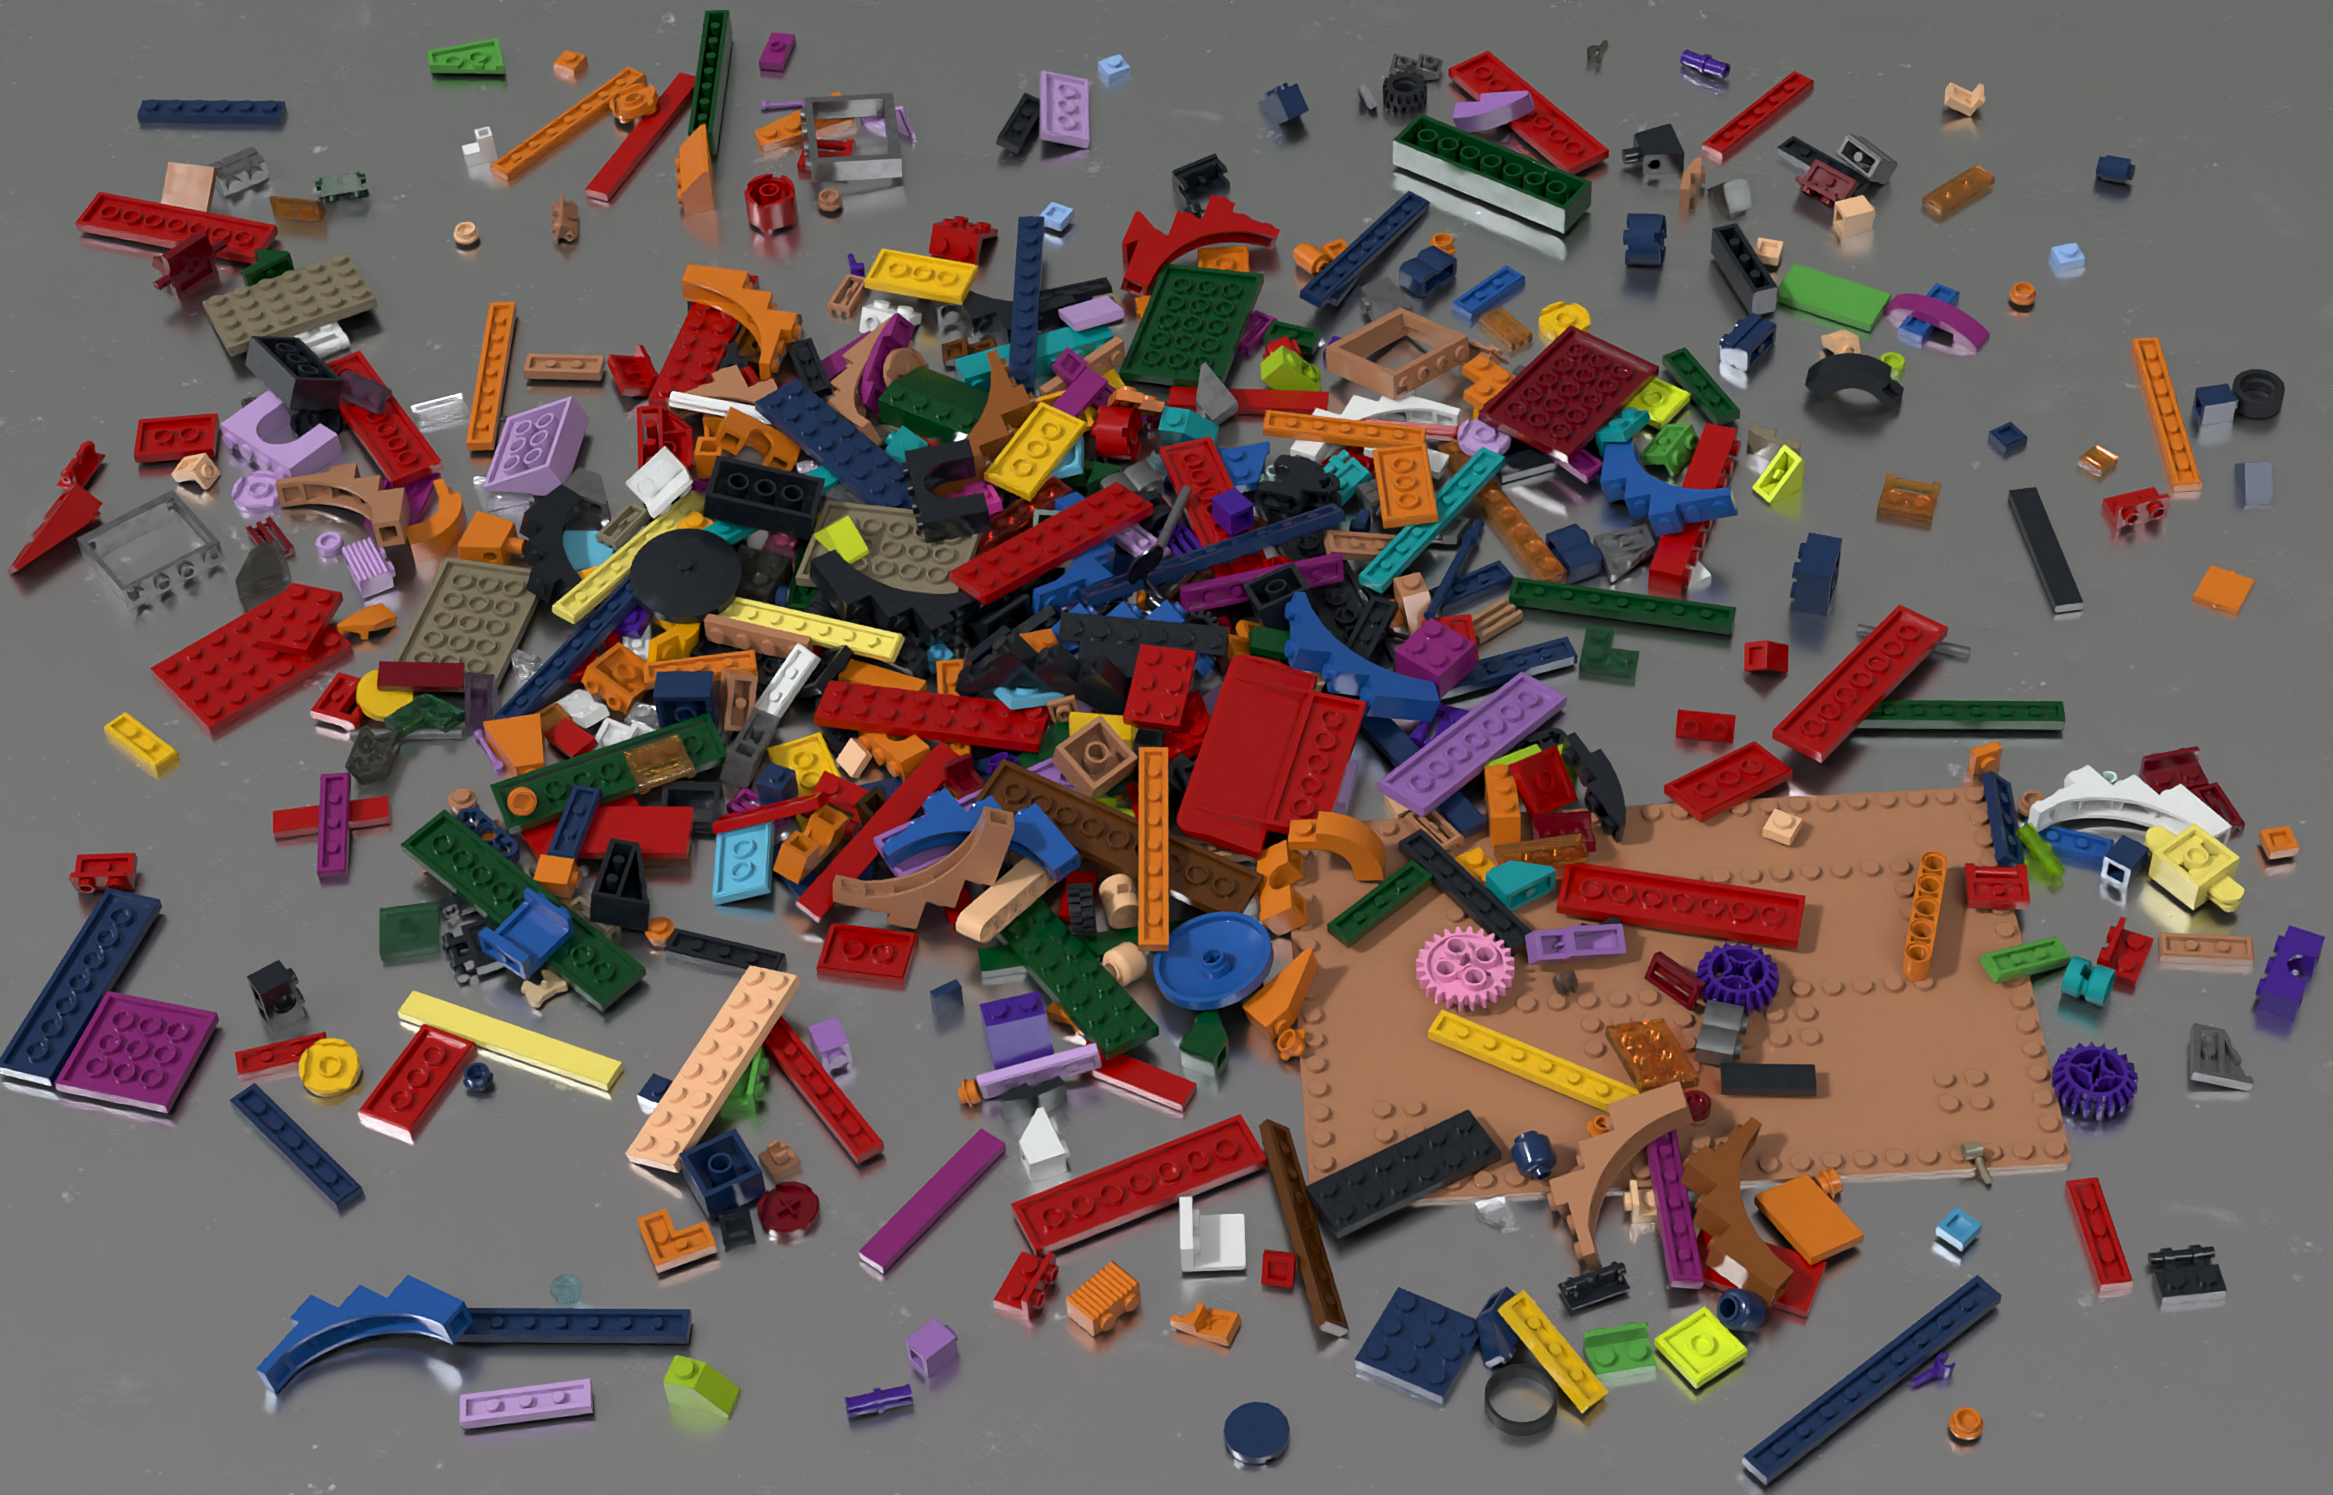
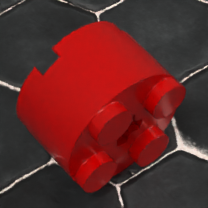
(771, 202)
(1117, 432)

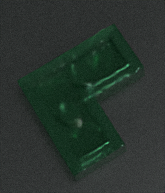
(1602, 659)
(422, 711)

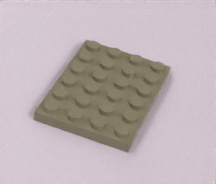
(290, 303)
(896, 549)
(471, 617)

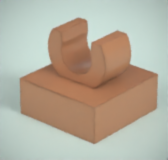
(779, 1160)

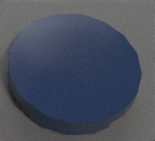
(1256, 1432)

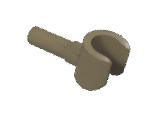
(1974, 1151)

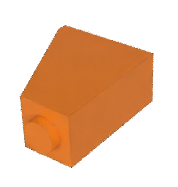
(518, 742)

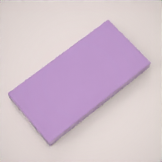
(1064, 109)

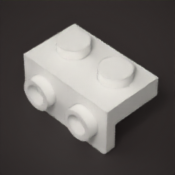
(879, 311)

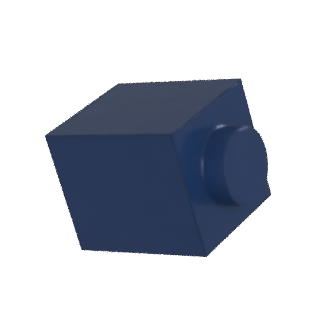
(2215, 404)
(776, 784)
(2124, 861)

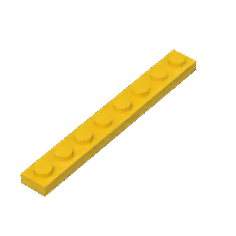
(1527, 1061)

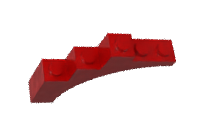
(1189, 233)

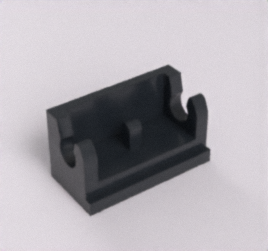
(1200, 179)

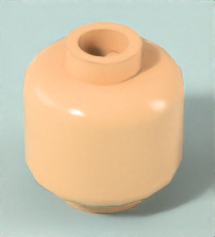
(1125, 963)

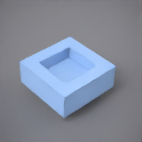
(1114, 68)
(1057, 216)
(2067, 257)

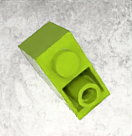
(1289, 371)

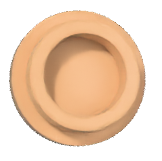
(466, 233)

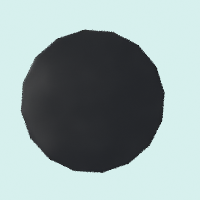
(309, 418)

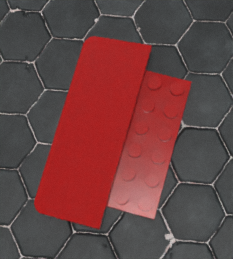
(1268, 756)

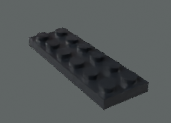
(1403, 1173)

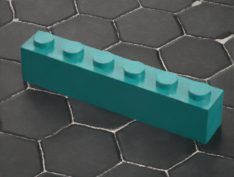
(976, 370)

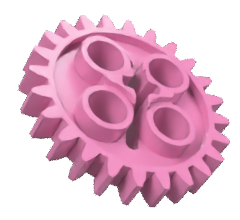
(1465, 968)

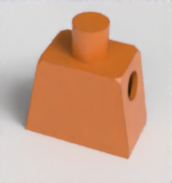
(490, 540)

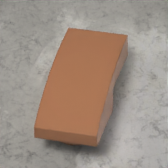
(1691, 182)
(1060, 708)

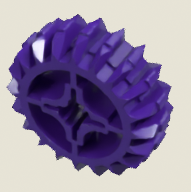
(1738, 971)
(2113, 1086)

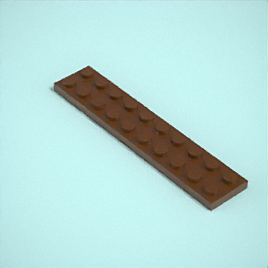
(1112, 840)

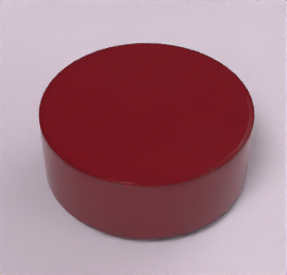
(1699, 1104)

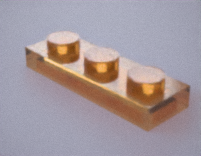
(1545, 851)

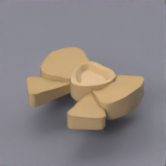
(546, 989)

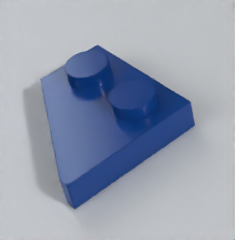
(1245, 464)

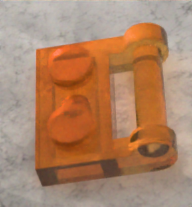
(1909, 505)
(657, 758)

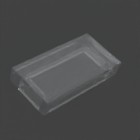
(439, 411)

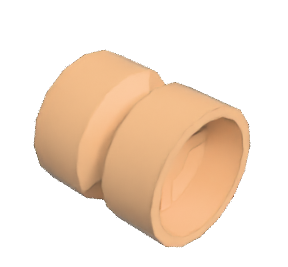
(1120, 901)

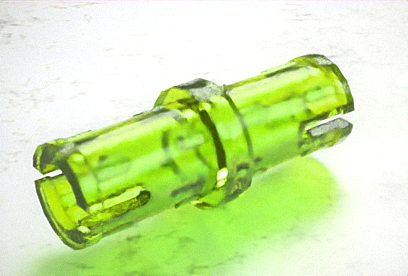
(2041, 851)

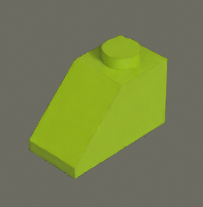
(699, 1387)

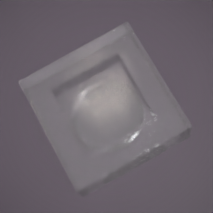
(525, 664)
(643, 714)

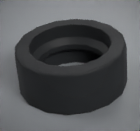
(2260, 380)

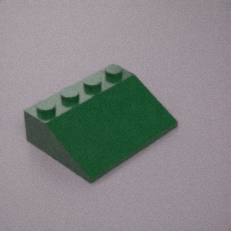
(932, 405)

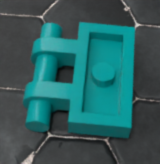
(1349, 474)

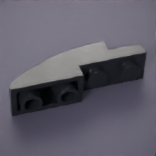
(1603, 790)

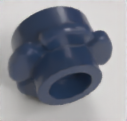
(477, 1076)

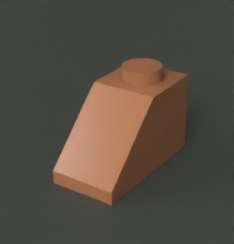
(1412, 599)
(736, 697)

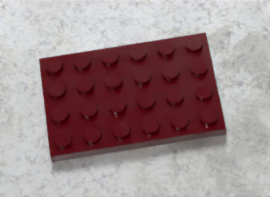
(1568, 393)

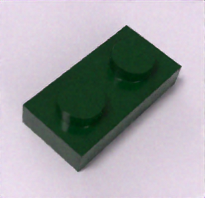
(1306, 338)

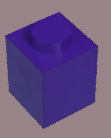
(1233, 511)

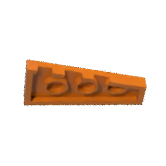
(789, 130)

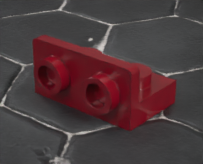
(2173, 768)

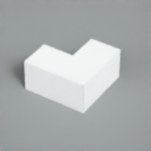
(482, 150)

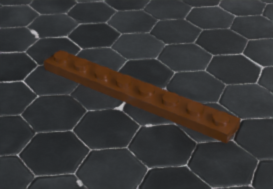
(1303, 1229)

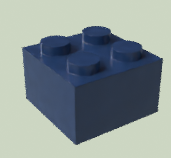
(1816, 574)
(685, 696)
(722, 1173)

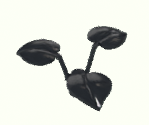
(1139, 569)

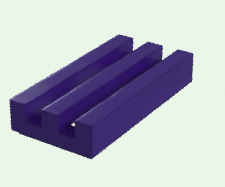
(1188, 536)

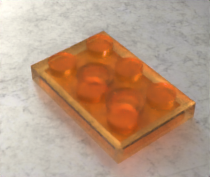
(1651, 1054)

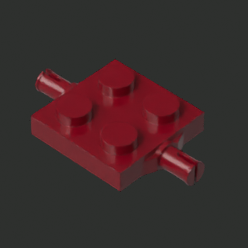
(189, 264)

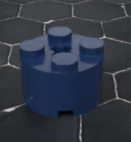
(1645, 239)

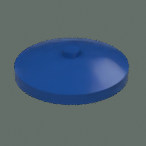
(1214, 961)

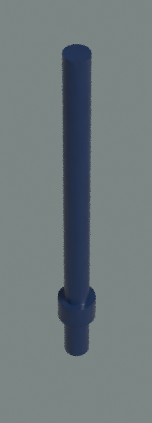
(1469, 540)

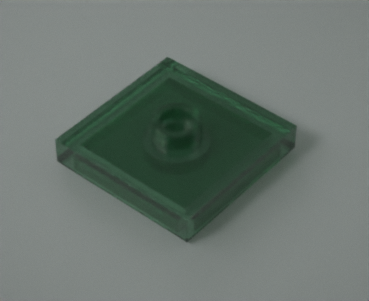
(409, 930)

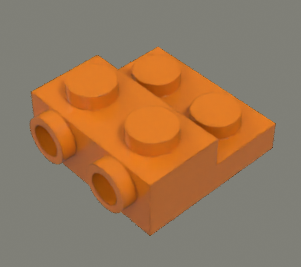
(617, 678)

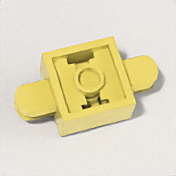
(2194, 867)

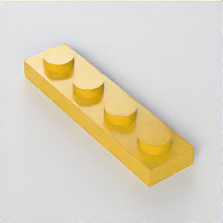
(1553, 1351)

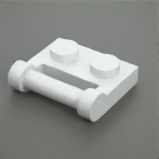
(324, 338)

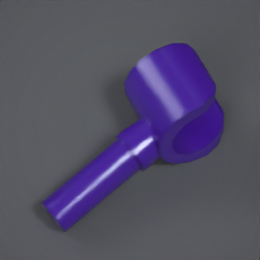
(856, 268)
(1938, 1370)

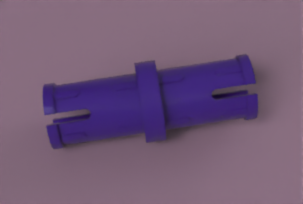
(1705, 64)
(878, 1401)

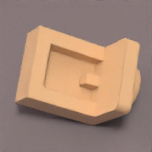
(1964, 100)

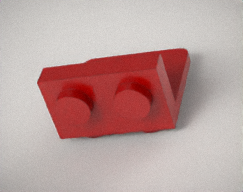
(959, 239)

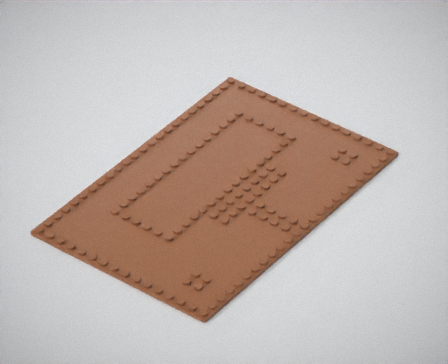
(1896, 1060)

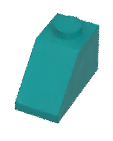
(1184, 425)
(1520, 883)

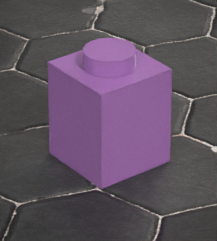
(830, 1044)
(932, 1347)

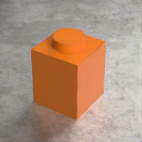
(558, 875)

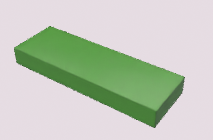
(2025, 959)

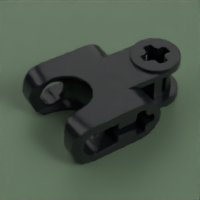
(1300, 486)

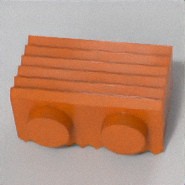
(1103, 1299)

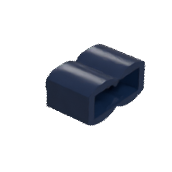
(1427, 271)
(1575, 552)

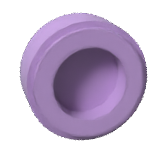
(329, 544)

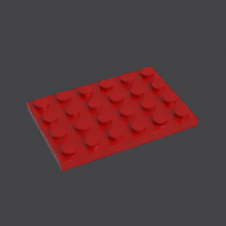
(231, 676)

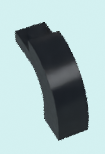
(1855, 372)

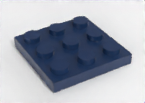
(1419, 1345)

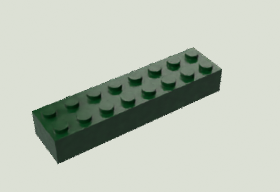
(1492, 173)

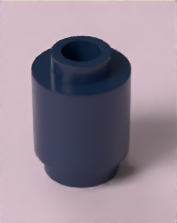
(2115, 169)

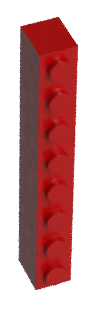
(1706, 471)

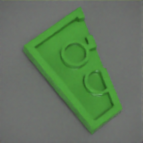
(472, 57)

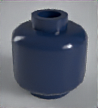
(1533, 1155)
(1741, 1310)

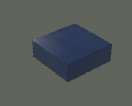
(2007, 437)
(946, 998)

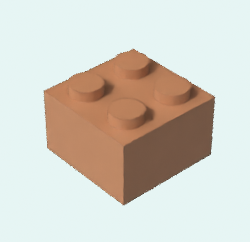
(1094, 758)

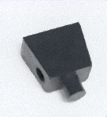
(1656, 151)

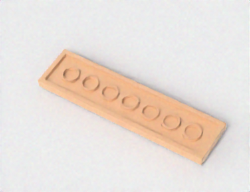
(713, 1068)

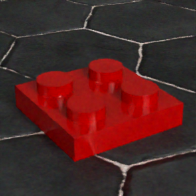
(1543, 781)

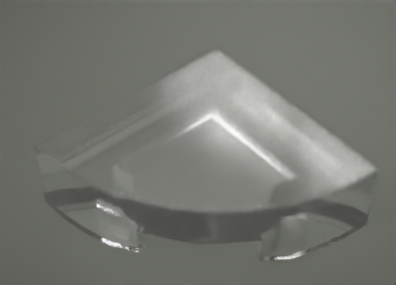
(1496, 1212)

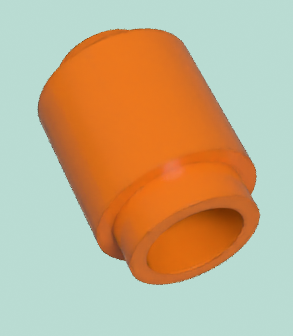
(1310, 258)

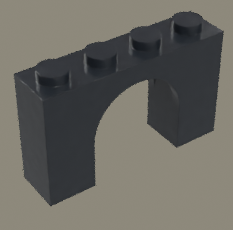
(939, 516)

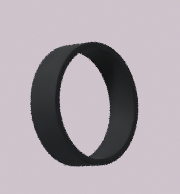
(1521, 1371)

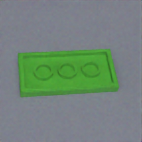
(1832, 297)

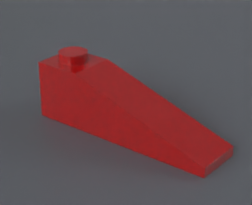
(66, 516)

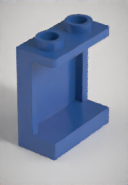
(528, 935)

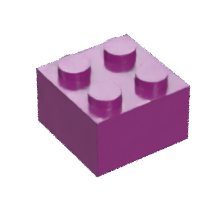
(1436, 656)

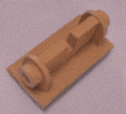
(565, 220)
(1490, 352)

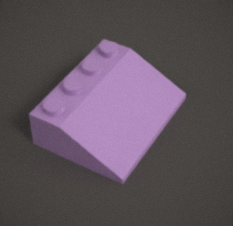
(538, 448)

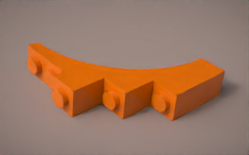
(734, 294)

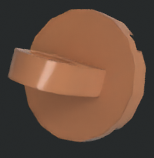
(900, 363)

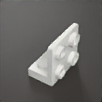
(661, 482)
(1210, 1240)

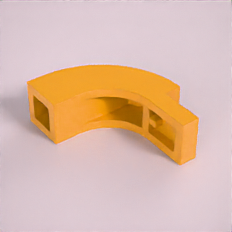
(675, 642)

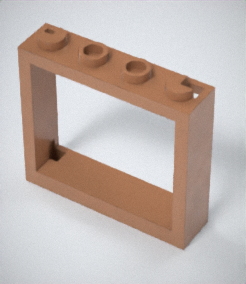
(1348, 353)

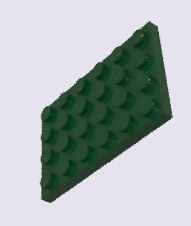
(1190, 321)

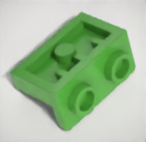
(1671, 446)
(749, 1087)
(1619, 1351)

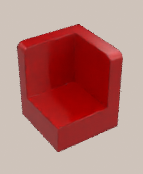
(1766, 656)

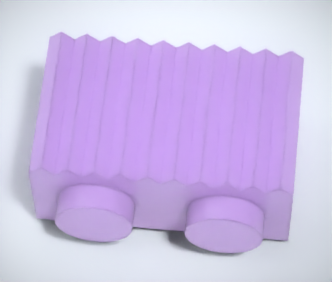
(368, 567)

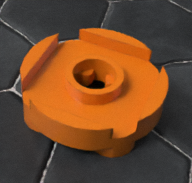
(634, 102)

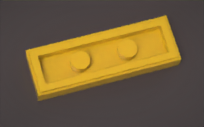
(141, 742)

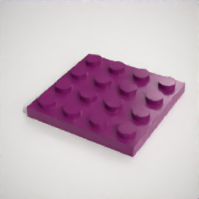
(137, 1051)

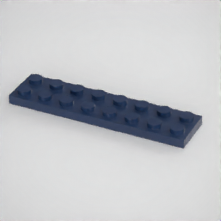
(836, 445)
(78, 986)

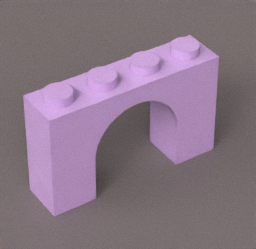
(262, 417)

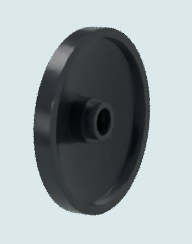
(686, 575)

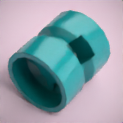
(2089, 981)

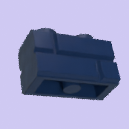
(1747, 341)

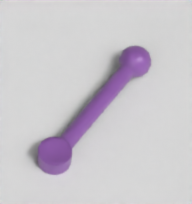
(765, 104)
(498, 766)

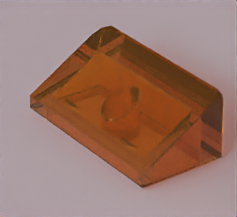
(297, 208)

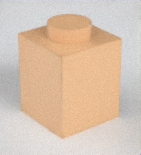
(1853, 215)

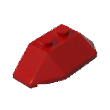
(662, 428)

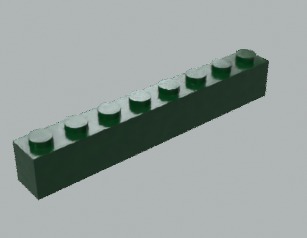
(711, 75)

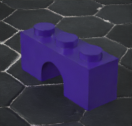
(2296, 954)

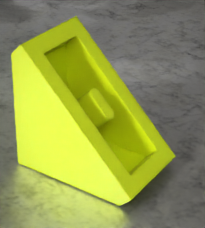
(1781, 476)
(844, 539)

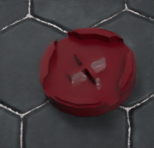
(788, 1210)

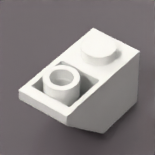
(1041, 1149)

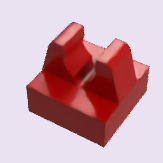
(1278, 1268)

